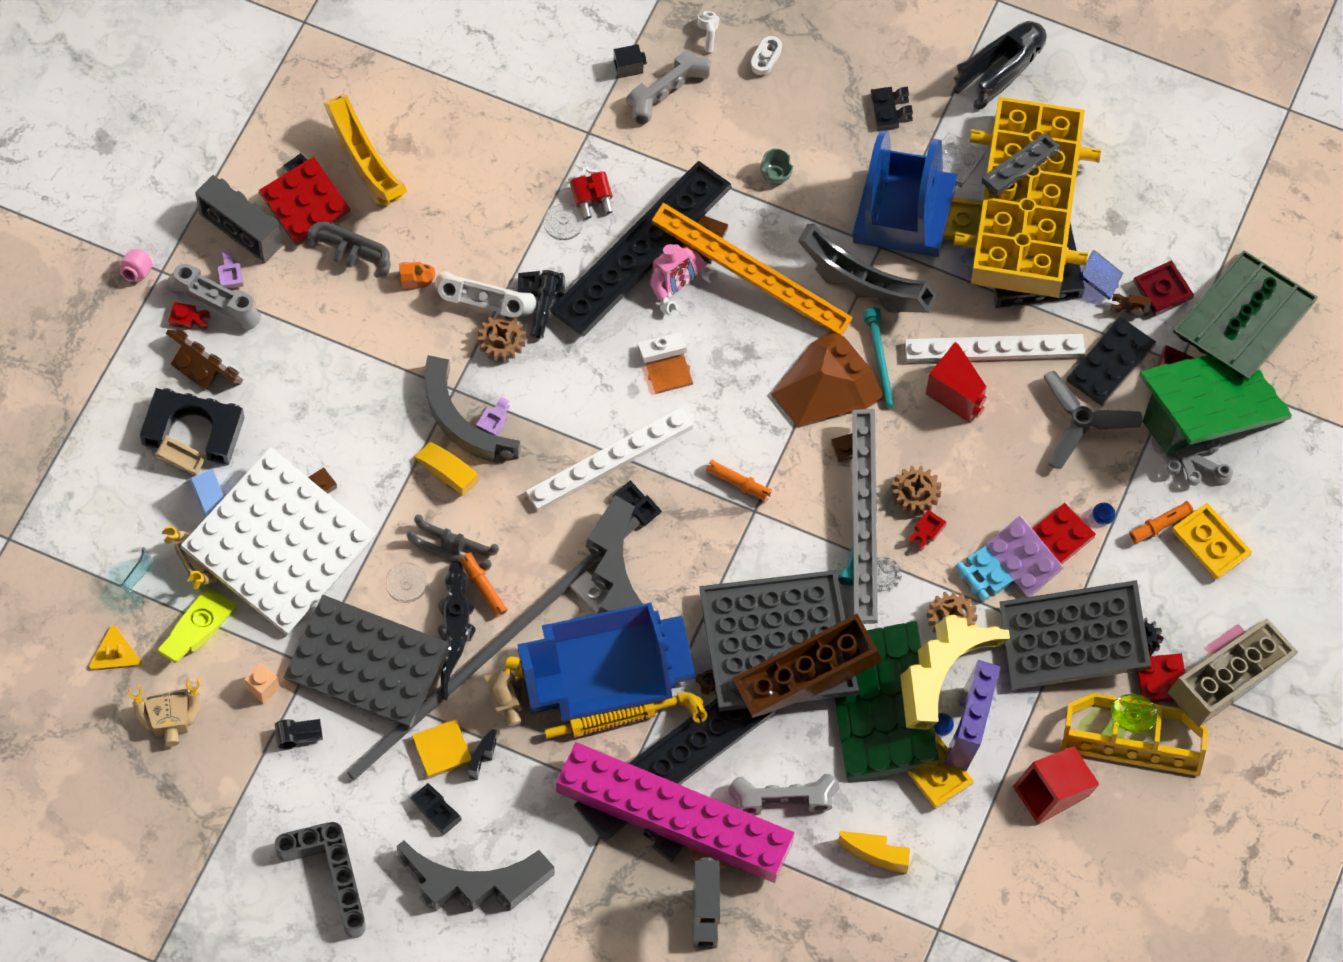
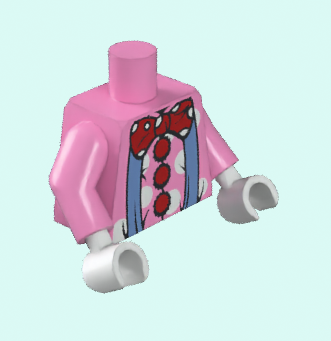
(674, 271)

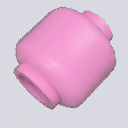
(135, 265)

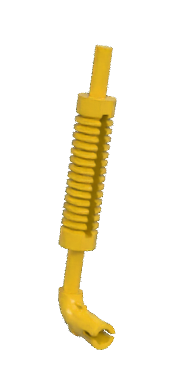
(609, 719)

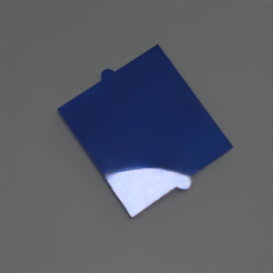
(1101, 274)

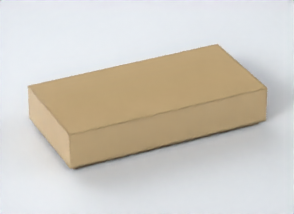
(180, 455)

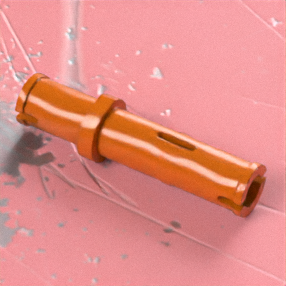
(746, 484)
(1152, 527)
(478, 577)

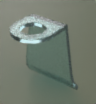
(137, 573)

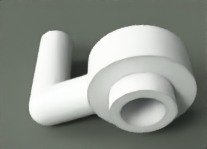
(708, 22)

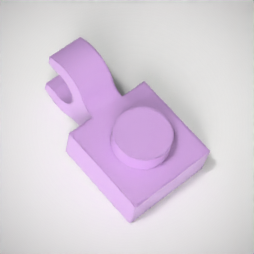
(230, 273)
(494, 419)

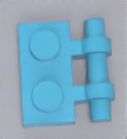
(988, 569)

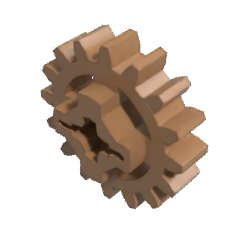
(497, 345)
(905, 488)
(951, 605)

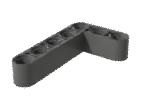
(337, 868)

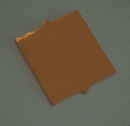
(669, 373)

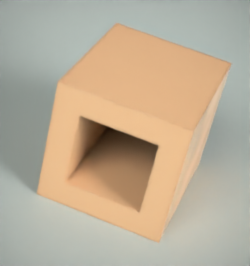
(261, 683)

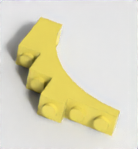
(923, 682)

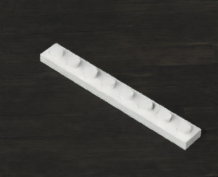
(998, 347)
(609, 459)

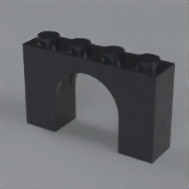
(170, 406)

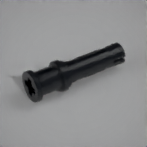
(546, 294)

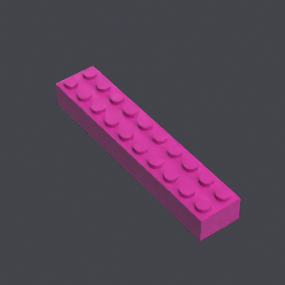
(675, 812)

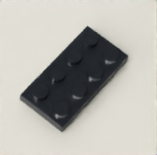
(1111, 361)

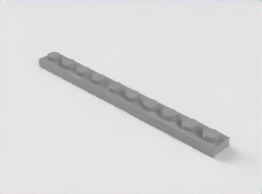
(865, 515)

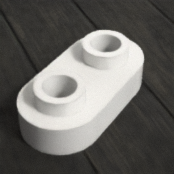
(765, 57)

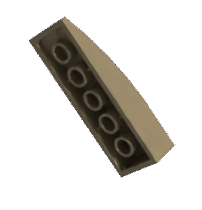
(1231, 672)

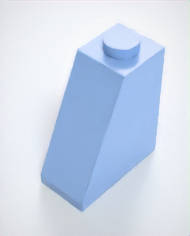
(206, 491)

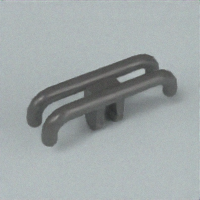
(351, 240)
(451, 543)

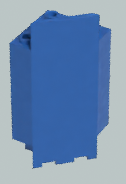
(606, 662)

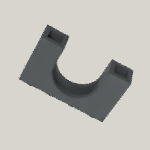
(706, 903)

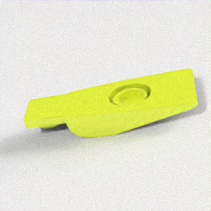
(197, 624)

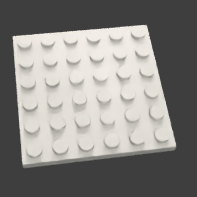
(278, 541)

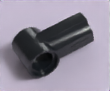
(292, 733)

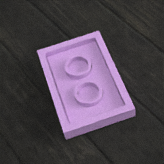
(1024, 556)

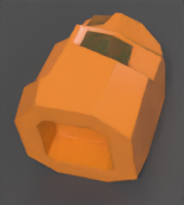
(416, 275)

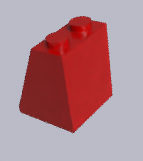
(957, 384)
(1055, 784)

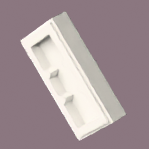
(662, 347)
(588, 591)

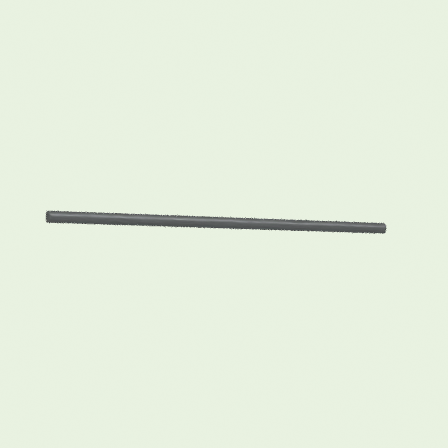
(479, 660)

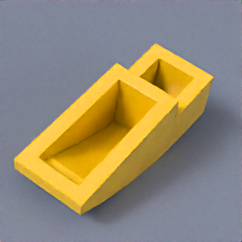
(447, 468)
(875, 851)

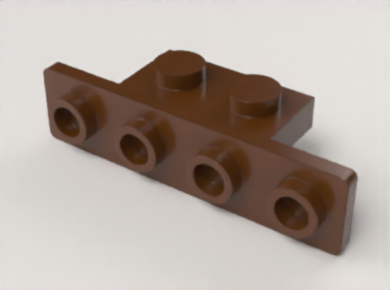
(197, 363)

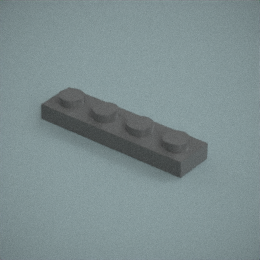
(1020, 164)

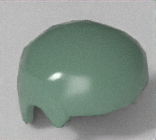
(776, 166)

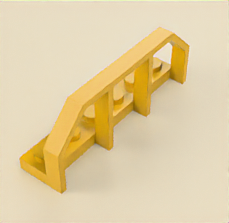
(1134, 751)

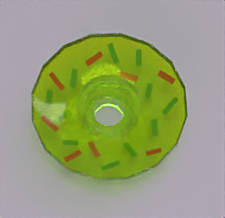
(1134, 706)

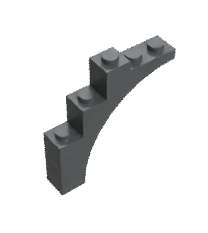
(865, 281)
(608, 542)
(442, 883)

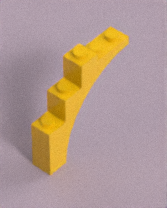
(381, 182)

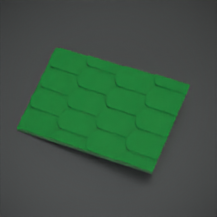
(1205, 402)

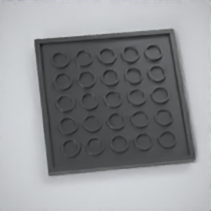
(763, 618)

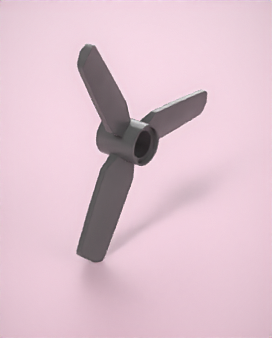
(1099, 419)

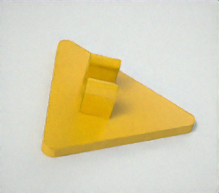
(114, 652)

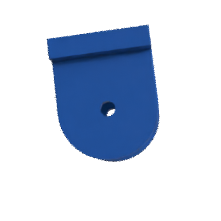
(905, 200)

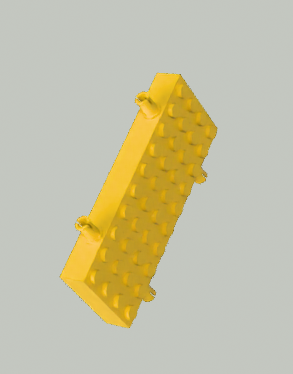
(1027, 225)

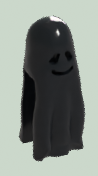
(1020, 48)

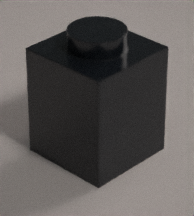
(629, 60)

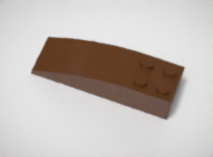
(808, 667)

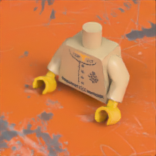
(196, 572)
(505, 690)
(168, 712)

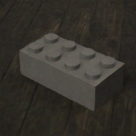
(239, 218)

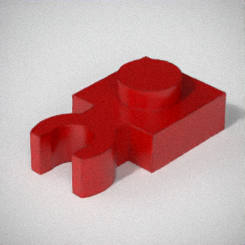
(185, 315)
(927, 527)

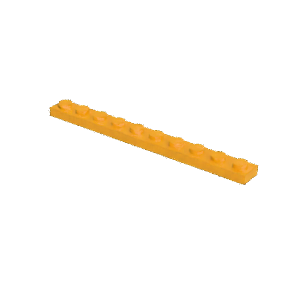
(751, 270)

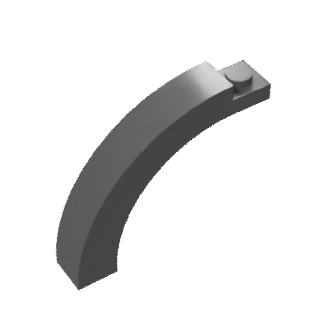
(454, 425)

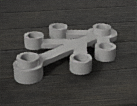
(1189, 455)

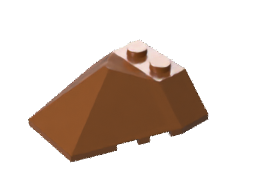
(827, 382)

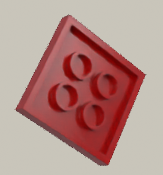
(304, 199)

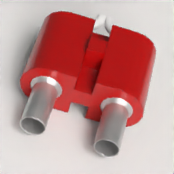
(590, 190)

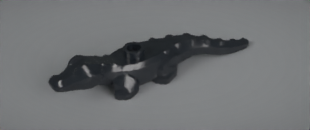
(456, 621)

